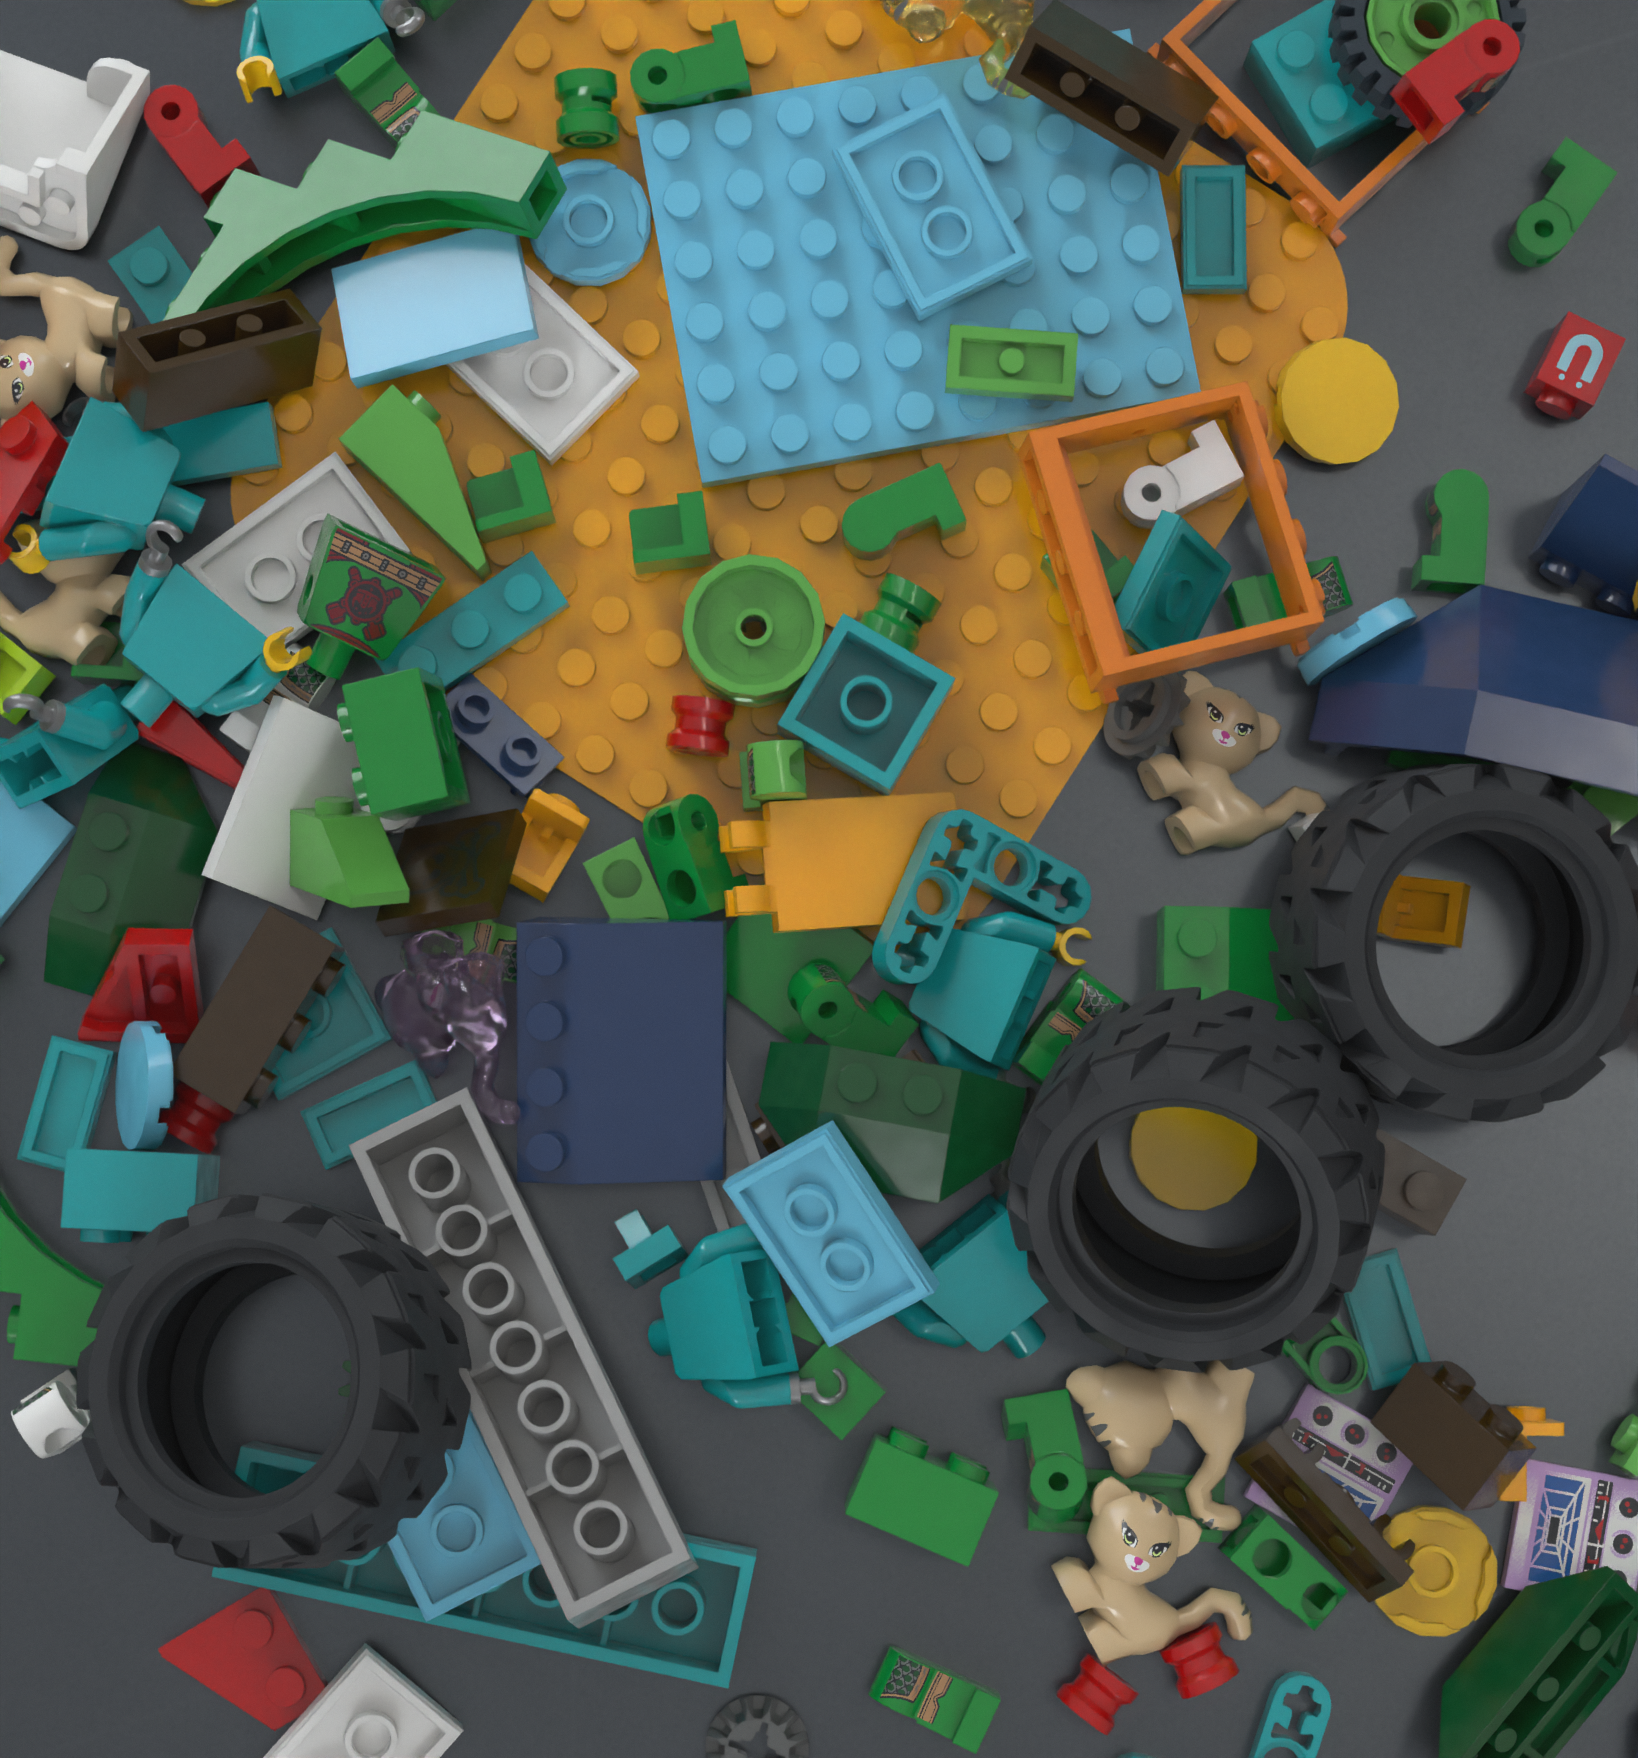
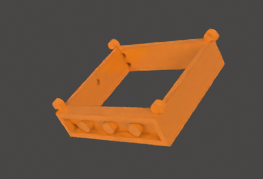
(1265, 152)
(1079, 567)

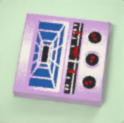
(1353, 1455)
(1572, 1526)

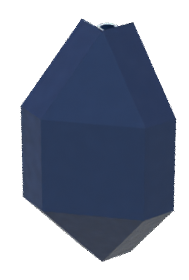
(1498, 685)

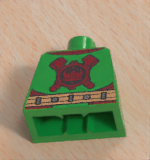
(361, 595)

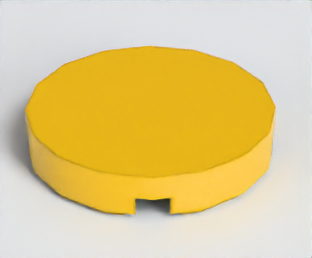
(1336, 401)
(1191, 1156)
(1451, 1571)

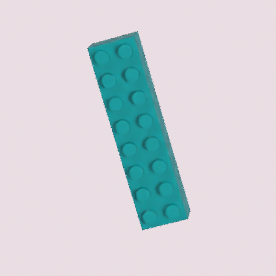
(675, 1631)

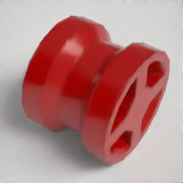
(700, 726)
(195, 1118)
(1199, 1661)
(1097, 1694)

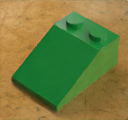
(1217, 951)

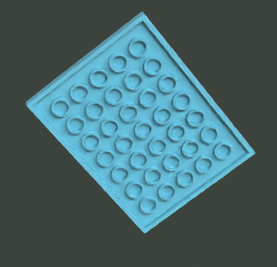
(796, 324)

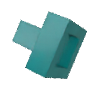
(648, 1251)

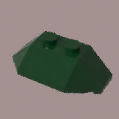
(129, 864)
(908, 1121)
(1540, 1668)

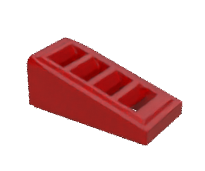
(189, 739)

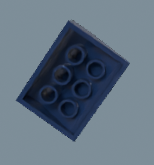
(1595, 536)
(621, 1050)

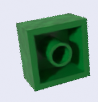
(403, 745)
(922, 1496)

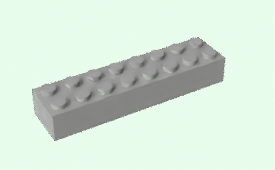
(533, 1367)

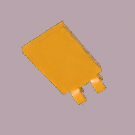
(835, 859)

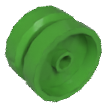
(747, 591)

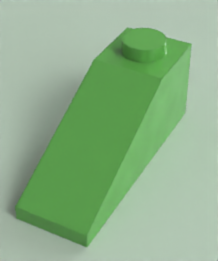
(411, 460)

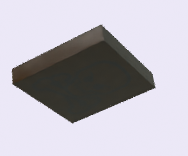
(454, 872)

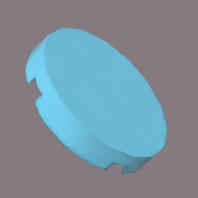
(597, 225)
(1355, 640)
(143, 1085)

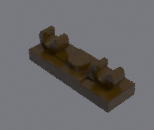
(1326, 1512)

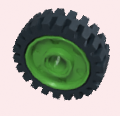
(1380, 44)

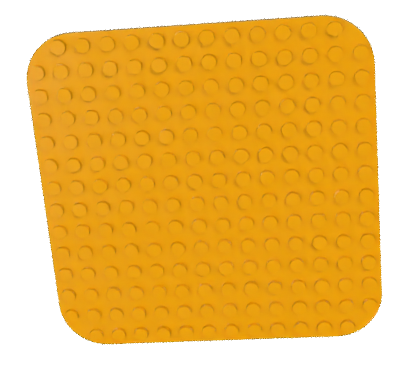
(612, 661)

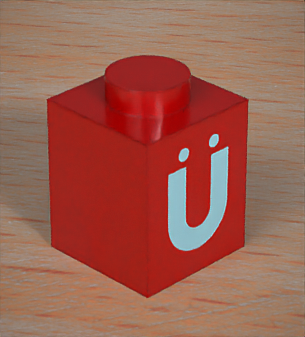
(1573, 367)

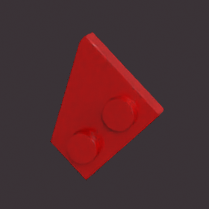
(28, 460)
(147, 980)
(251, 1659)

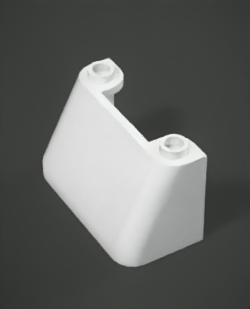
(64, 144)

